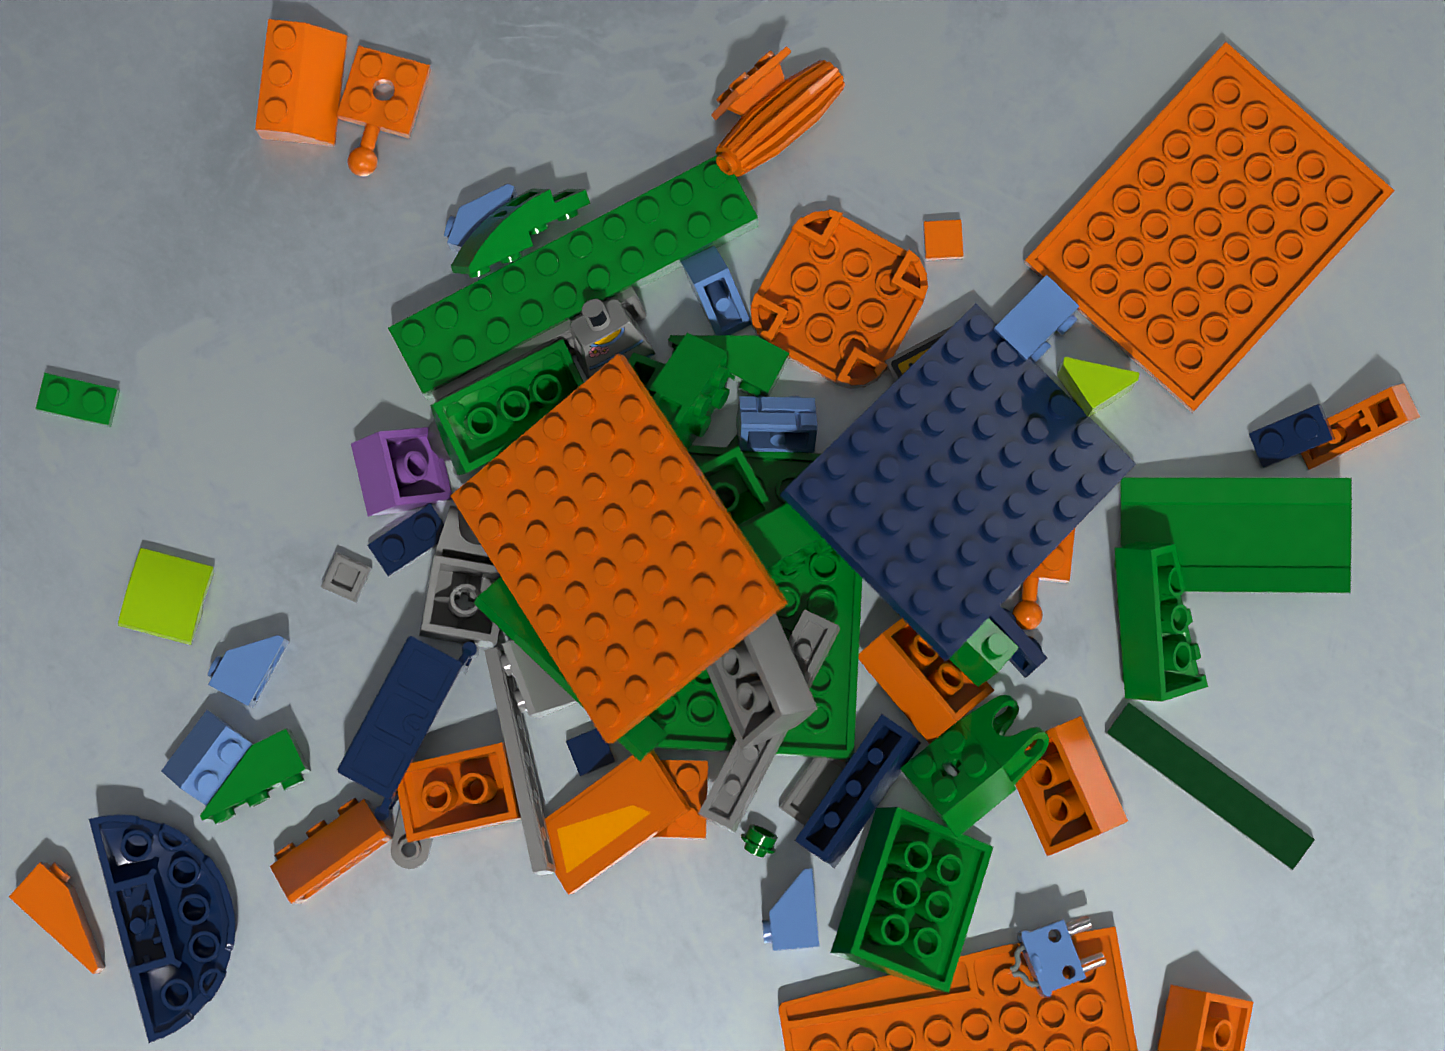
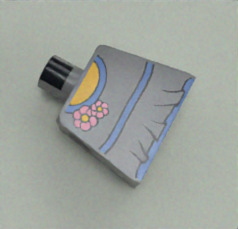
(604, 333)

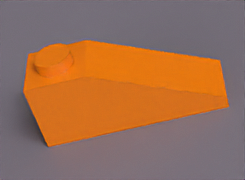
(1364, 423)
(58, 910)

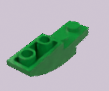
(510, 226)

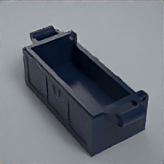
(401, 718)

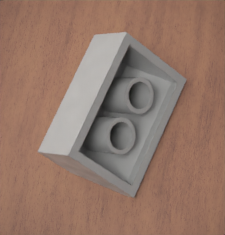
(761, 685)

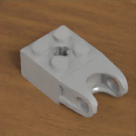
(458, 570)

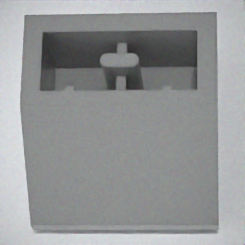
(537, 691)

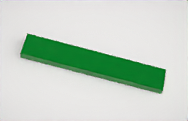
(506, 613)

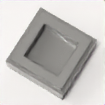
(346, 577)

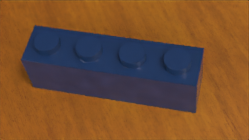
(858, 791)

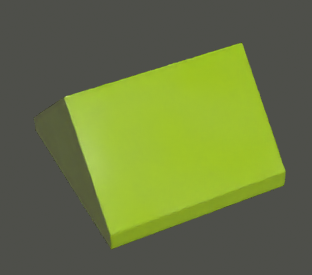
(1094, 384)

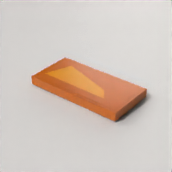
(612, 819)

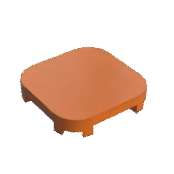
(839, 299)

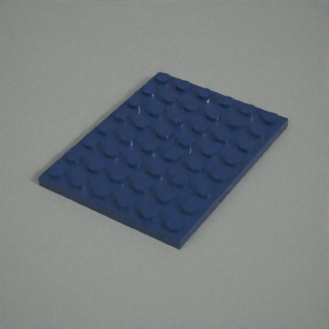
(958, 482)

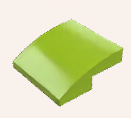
(165, 596)

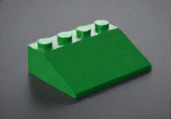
(912, 899)

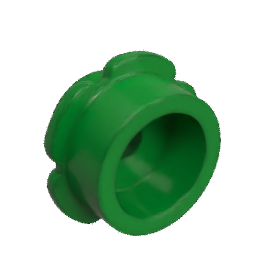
(759, 841)

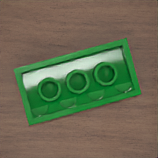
(501, 407)

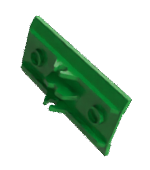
(1247, 531)

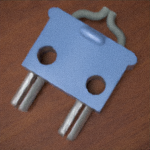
(1049, 958)

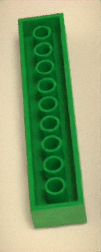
(554, 282)

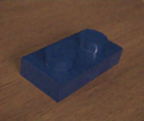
(1291, 436)
(408, 540)
(1029, 654)

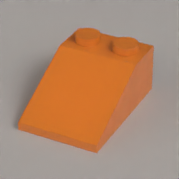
(458, 793)

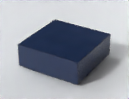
(590, 752)

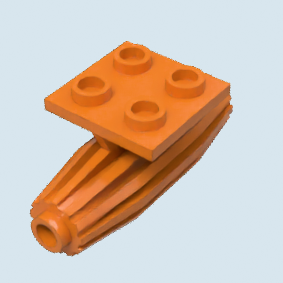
(772, 110)

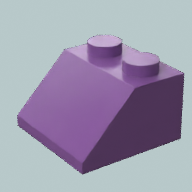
(399, 471)

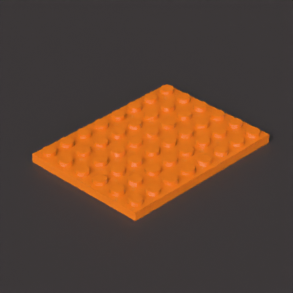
(1209, 226)
(617, 549)

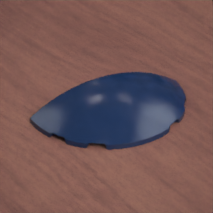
(168, 916)

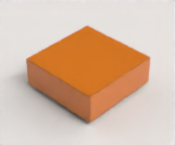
(943, 240)

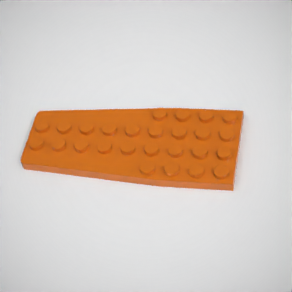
(980, 1013)

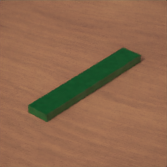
(1210, 786)

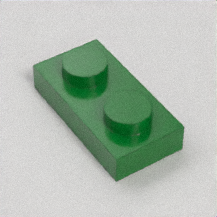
(77, 400)

